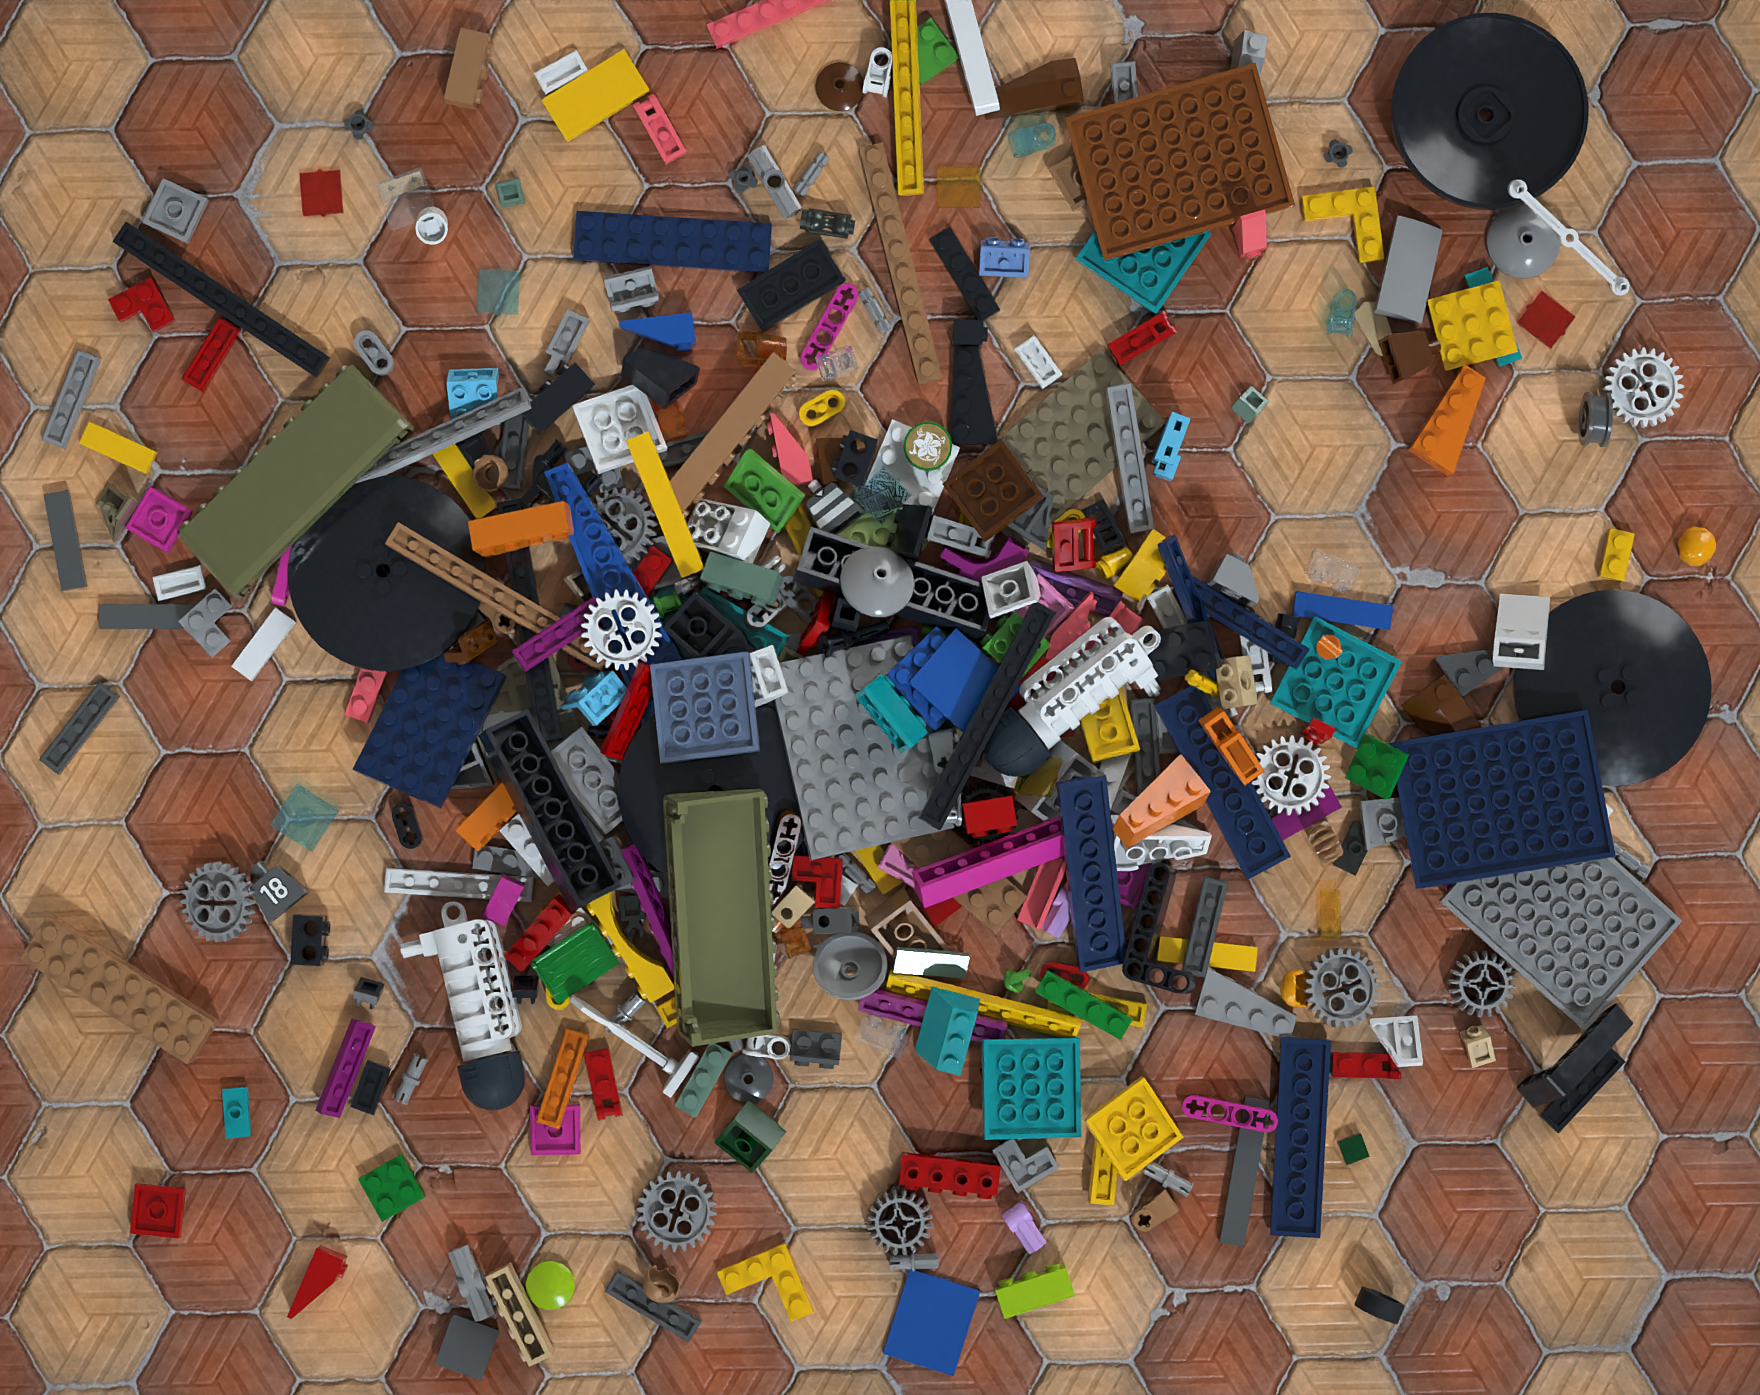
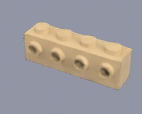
(519, 1314)

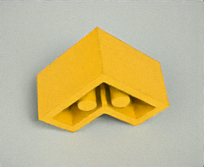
(1143, 569)

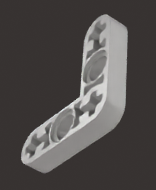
(784, 598)

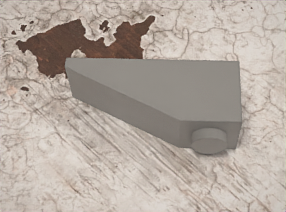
(1249, 49)

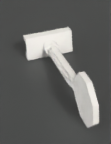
(676, 1069)

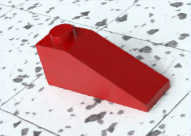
(322, 1272)

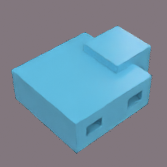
(1169, 442)

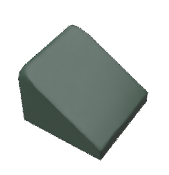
(1250, 404)

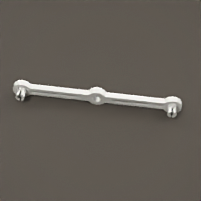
(1518, 189)

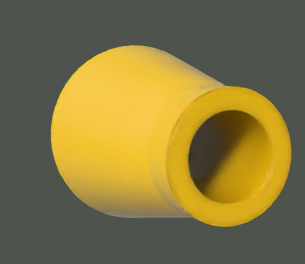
(1113, 563)

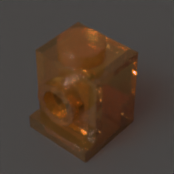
(671, 423)
(792, 941)

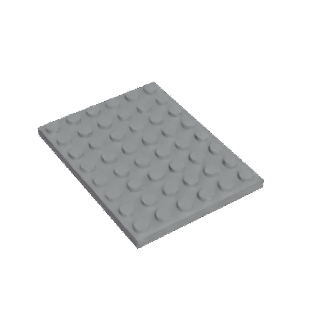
(842, 766)
(1568, 929)

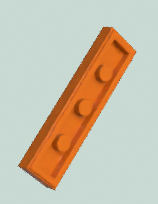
(562, 1078)

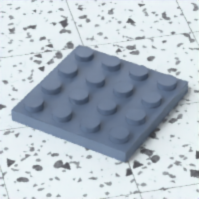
(704, 707)

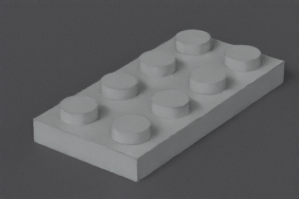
(590, 779)

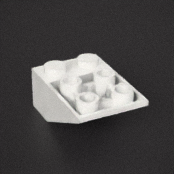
(727, 529)
(1521, 631)

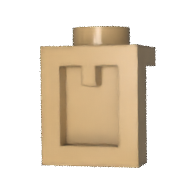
(1478, 1045)

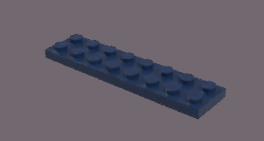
(672, 242)
(1233, 805)
(1091, 872)
(1300, 1137)

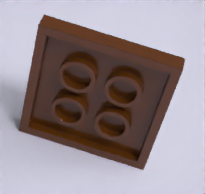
(993, 490)

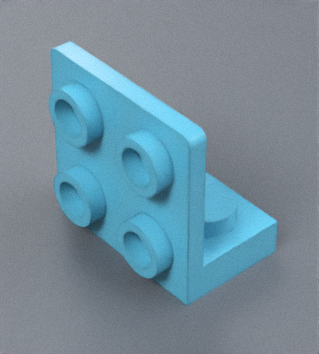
(471, 389)
(596, 696)

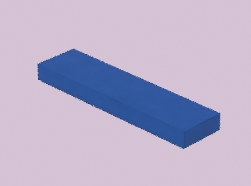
(1342, 610)

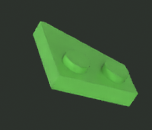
(933, 51)

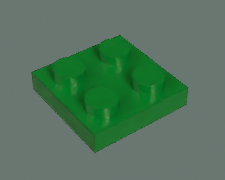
(1376, 766)
(391, 1187)

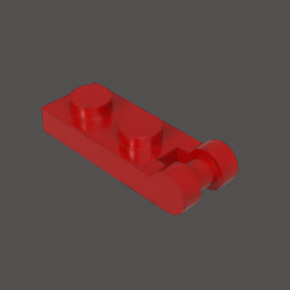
(1141, 338)
(1363, 1065)
(603, 1083)

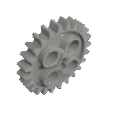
(632, 509)
(218, 878)
(1334, 966)
(698, 1217)

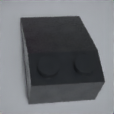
(910, 531)

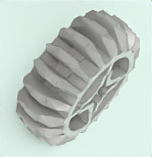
(1481, 994)
(888, 1222)

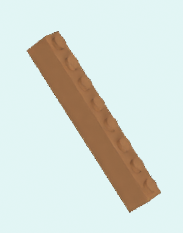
(732, 430)

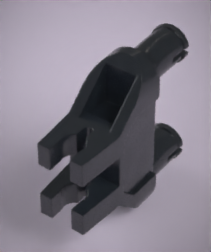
(540, 484)

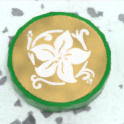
(927, 446)

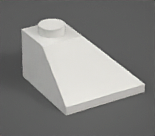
(1010, 589)

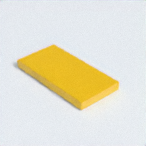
(595, 95)

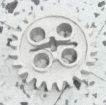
(1661, 376)
(600, 638)
(1310, 782)

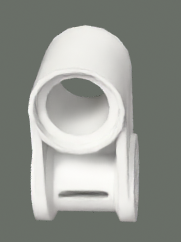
(878, 77)
(764, 1046)

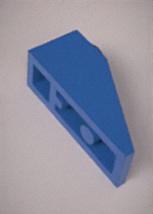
(669, 330)

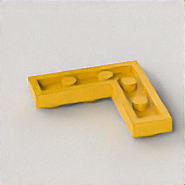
(1358, 203)
(775, 1263)

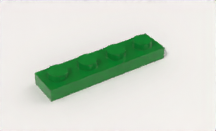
(1083, 1004)

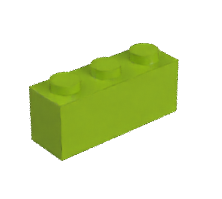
(1034, 1290)

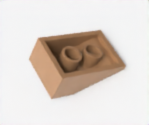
(903, 924)

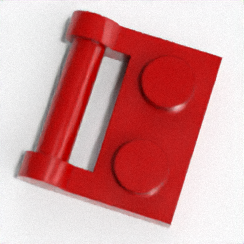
(1066, 548)

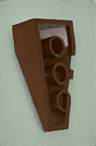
(1044, 89)
(1440, 709)

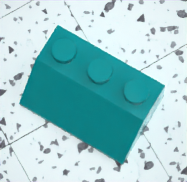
(891, 713)
(947, 1029)

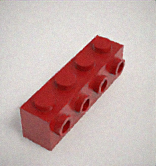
(949, 1173)

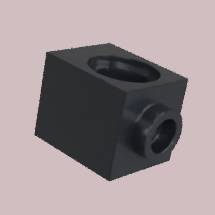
(969, 333)

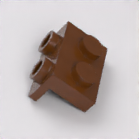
(472, 644)

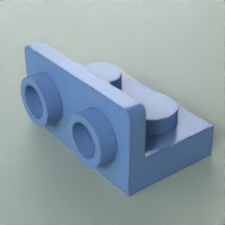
(1004, 257)

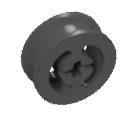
(1595, 419)

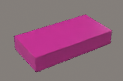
(503, 899)

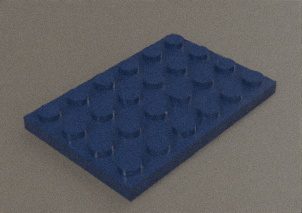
(429, 727)

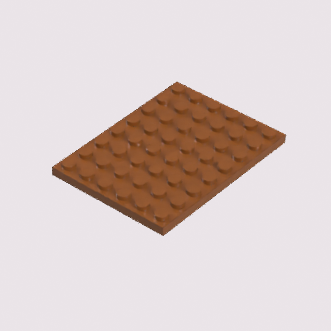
(1179, 161)

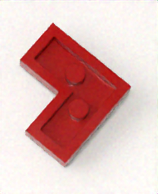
(143, 298)
(817, 625)
(826, 874)

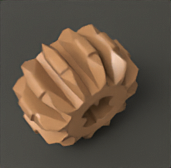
(1324, 842)

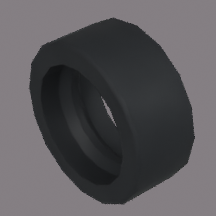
(1379, 1305)

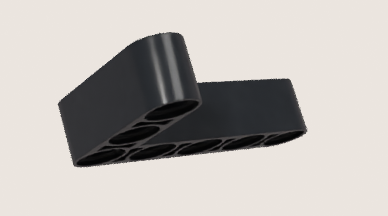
(1152, 935)
(1577, 1060)

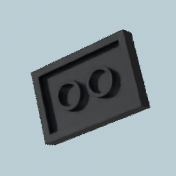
(1184, 649)

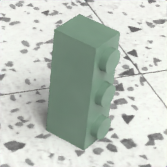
(741, 579)
(703, 1079)

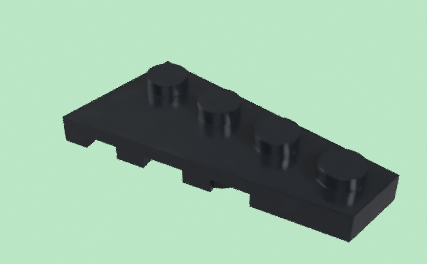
(971, 407)

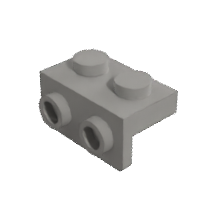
(631, 289)

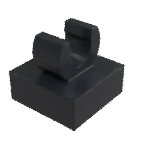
(525, 988)
(368, 991)

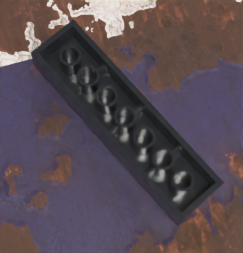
(937, 596)
(549, 810)

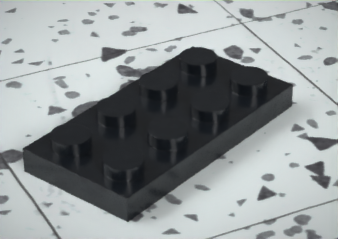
(791, 285)

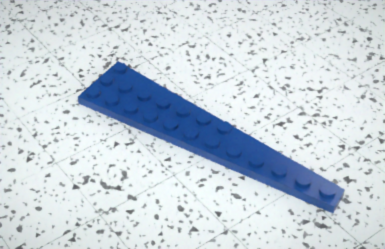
(607, 570)

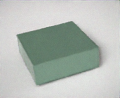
(510, 192)

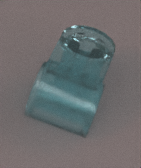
(1029, 140)
(1342, 315)

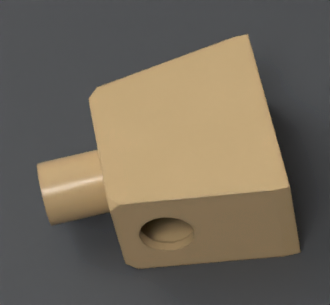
(798, 899)

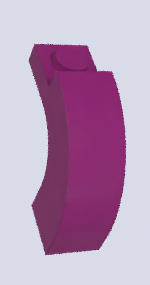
(1010, 554)

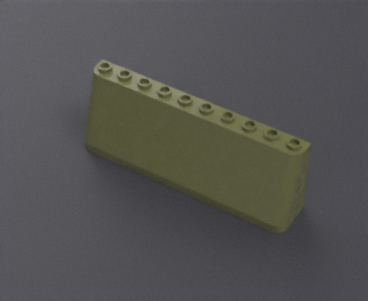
(293, 480)
(721, 915)

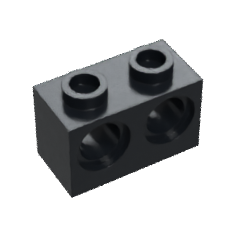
(860, 460)
(302, 939)

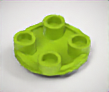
(550, 1285)

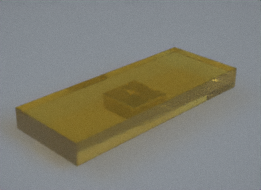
(1330, 914)

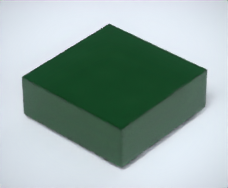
(1353, 1148)

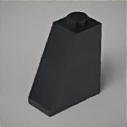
(659, 375)

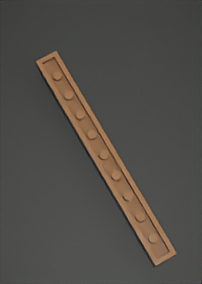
(900, 263)
(483, 588)

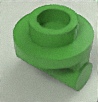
(1013, 979)

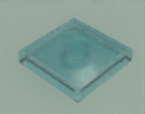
(304, 817)

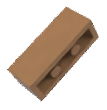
(469, 69)

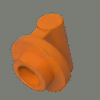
(1328, 647)

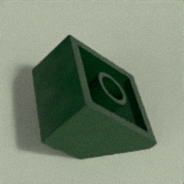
(750, 1136)

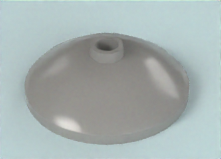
(1509, 250)
(876, 594)
(850, 953)

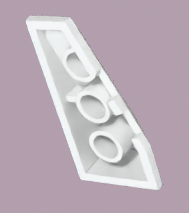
(1167, 843)

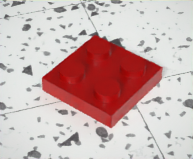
(157, 1210)

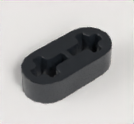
(413, 824)

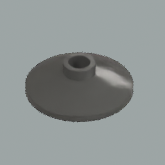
(753, 1066)

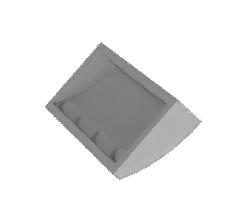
(1408, 270)

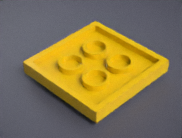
(1472, 325)
(1133, 1128)

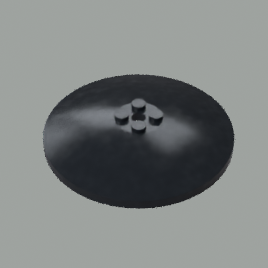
(1499, 67)
(375, 619)
(1654, 657)
(647, 781)

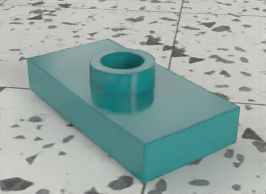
(236, 1112)

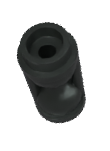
(814, 221)

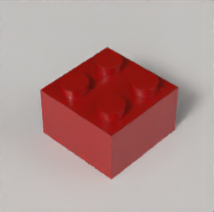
(989, 815)

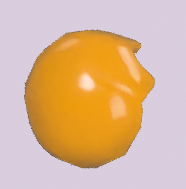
(1696, 546)
(1292, 986)

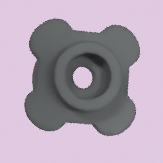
(351, 124)
(1336, 146)
(741, 185)

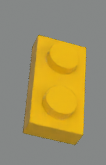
(1616, 555)

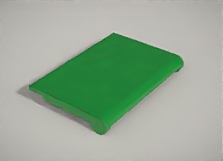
(574, 962)

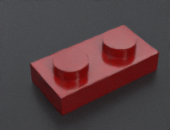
(1317, 731)

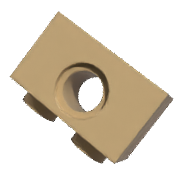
(1236, 682)

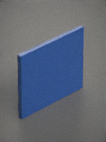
(955, 678)
(931, 1322)

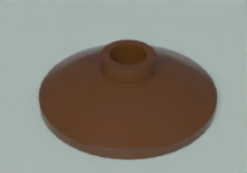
(843, 98)

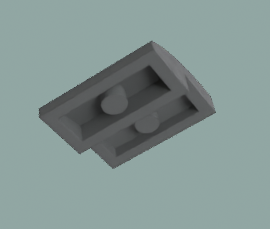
(467, 1347)

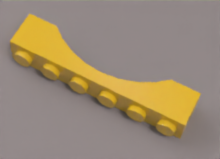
(650, 974)

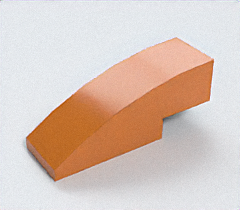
(1231, 745)

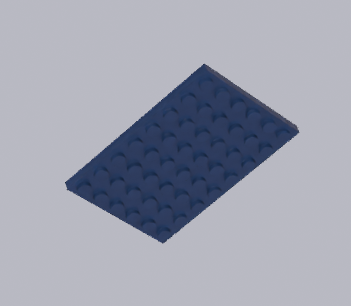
(1503, 800)

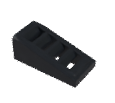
(1114, 545)

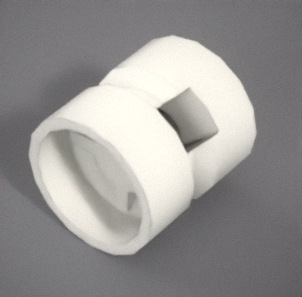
(431, 225)

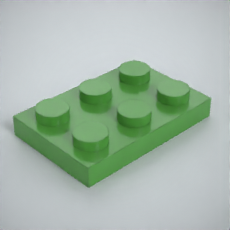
(764, 490)

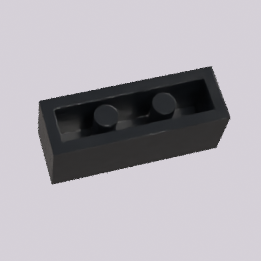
(557, 397)

